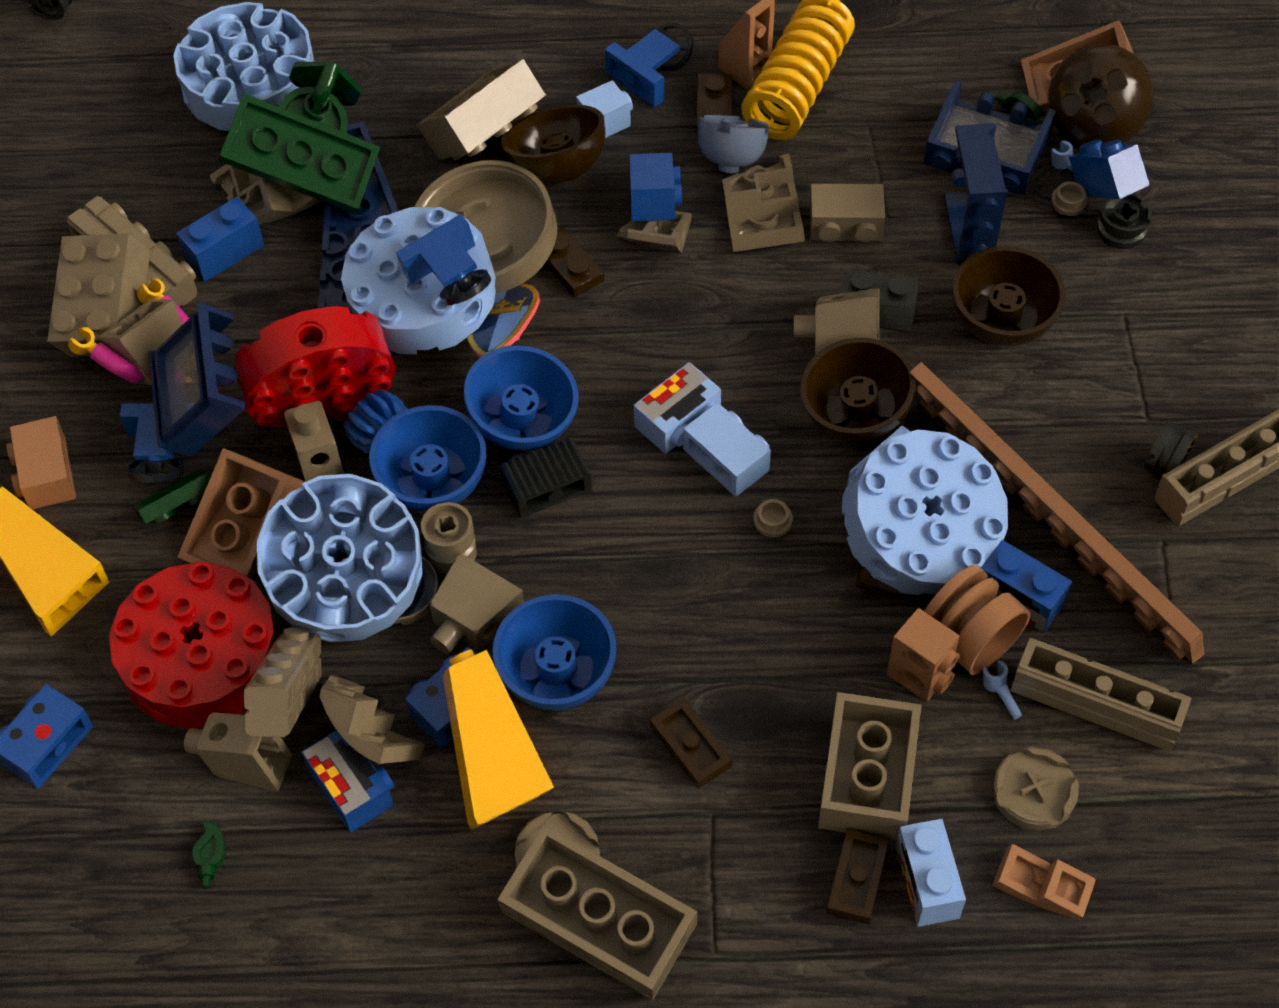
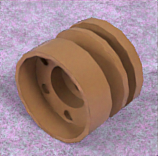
(984, 623)

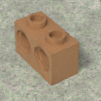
(923, 655)

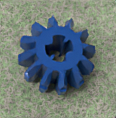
(370, 416)

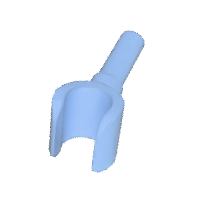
(1060, 159)
(998, 685)

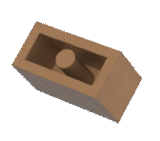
(41, 463)

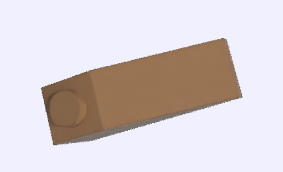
(748, 44)

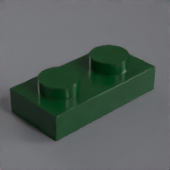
(160, 504)

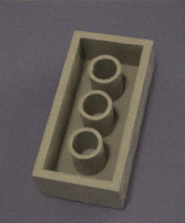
(598, 911)

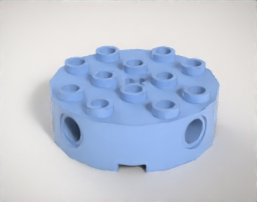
(237, 53)
(409, 312)
(923, 511)
(312, 530)

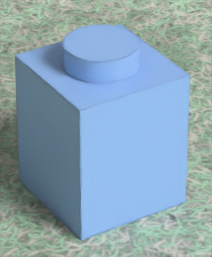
(612, 103)

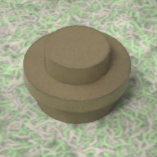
(1069, 199)
(772, 518)

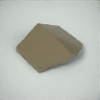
(662, 234)

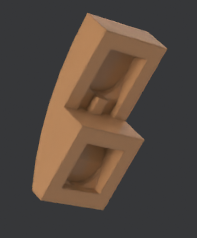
(1044, 884)

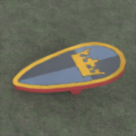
(506, 319)

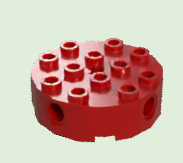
(314, 358)
(191, 642)

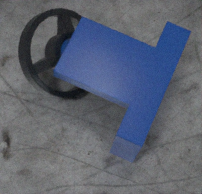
(637, 65)
(446, 256)
(140, 423)

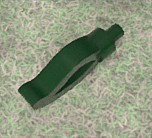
(1008, 100)
(209, 853)

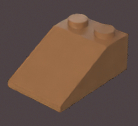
(1042, 65)
(234, 512)

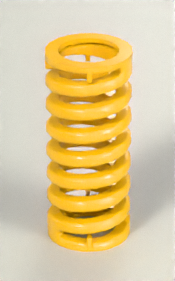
(797, 68)

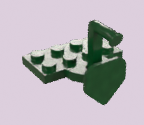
(300, 142)

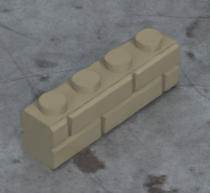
(103, 218)
(1220, 471)
(283, 683)
(1101, 694)

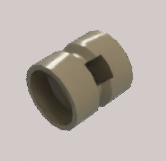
(446, 534)

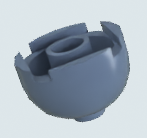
(731, 141)

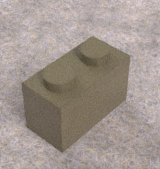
(847, 212)

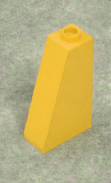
(46, 564)
(491, 744)

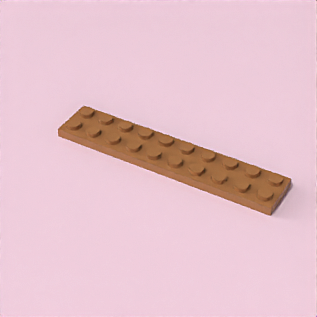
(1067, 525)

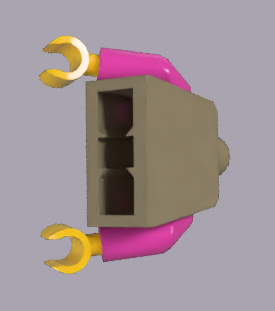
(127, 343)

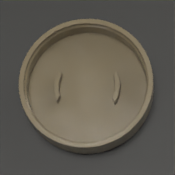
(509, 211)

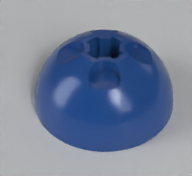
(520, 397)
(428, 456)
(560, 635)

